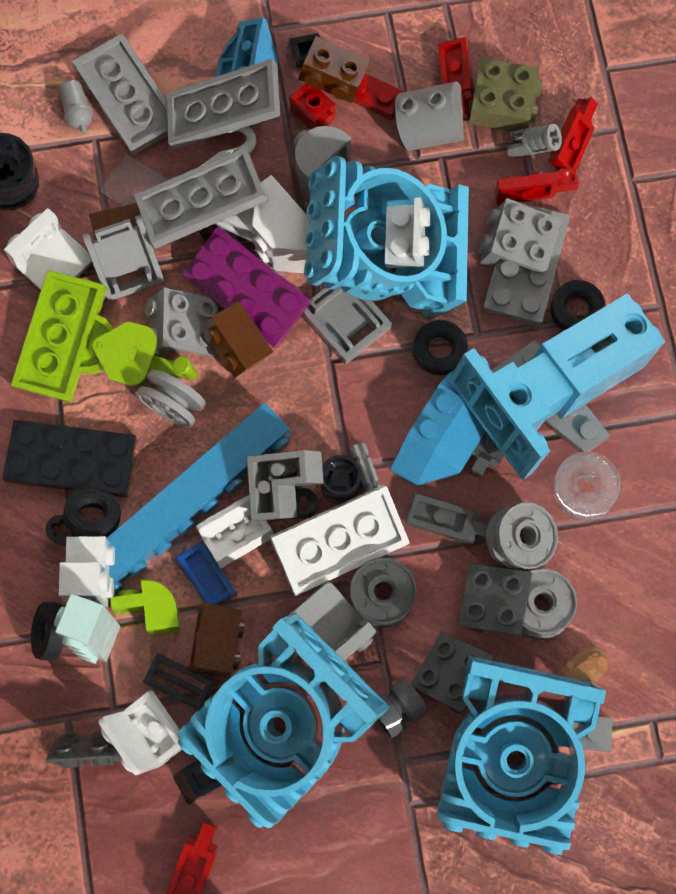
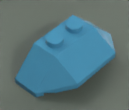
(247, 47)
(439, 438)

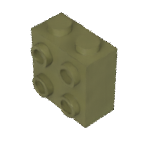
(505, 95)

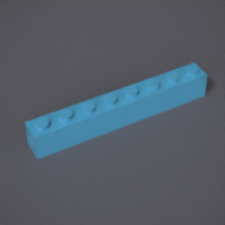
(194, 493)

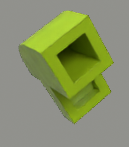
(157, 603)

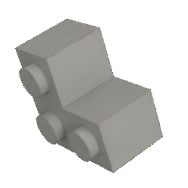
(274, 481)

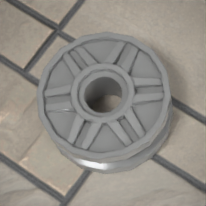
(170, 398)
(539, 536)
(561, 600)

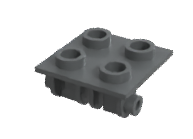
(495, 599)
(445, 671)
(72, 748)

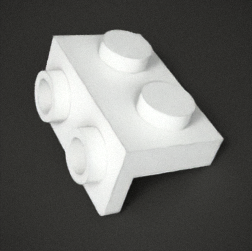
(233, 533)

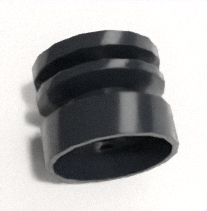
(19, 162)

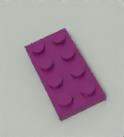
(234, 273)

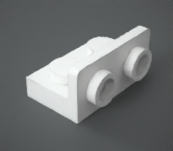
(406, 235)

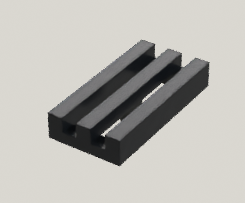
(203, 694)

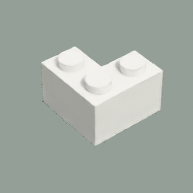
(87, 569)

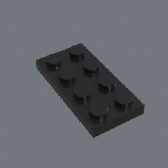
(69, 458)

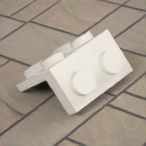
(45, 248)
(142, 734)

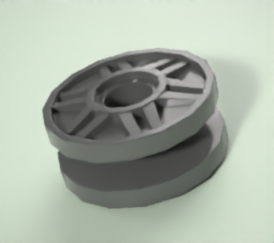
(382, 573)

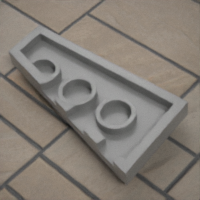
(578, 428)

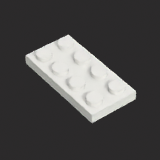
(339, 540)

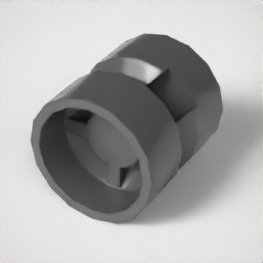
(404, 707)

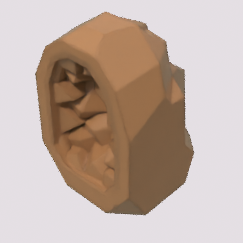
(586, 666)

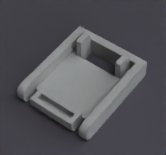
(122, 251)
(342, 316)

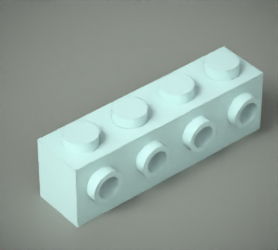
(86, 629)

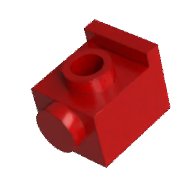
(312, 116)

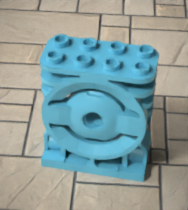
(352, 248)
(217, 735)
(550, 814)

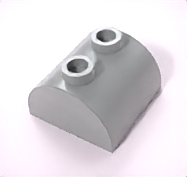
(430, 116)
(315, 149)

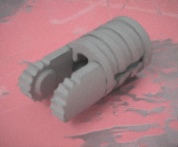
(535, 140)

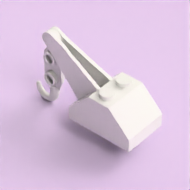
(274, 226)

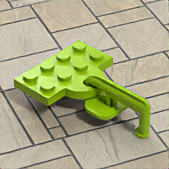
(73, 340)

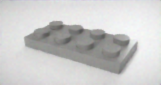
(125, 93)
(223, 104)
(200, 198)
(521, 292)

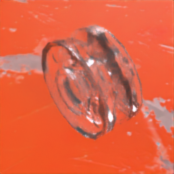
(593, 469)

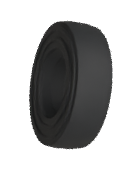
(573, 289)
(436, 329)
(91, 498)
(44, 640)

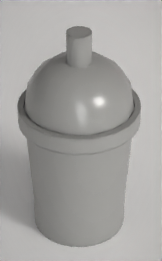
(75, 105)

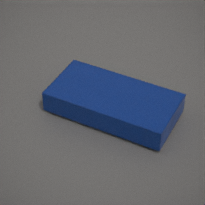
(206, 575)

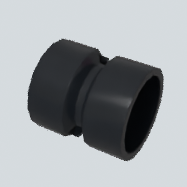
(340, 479)

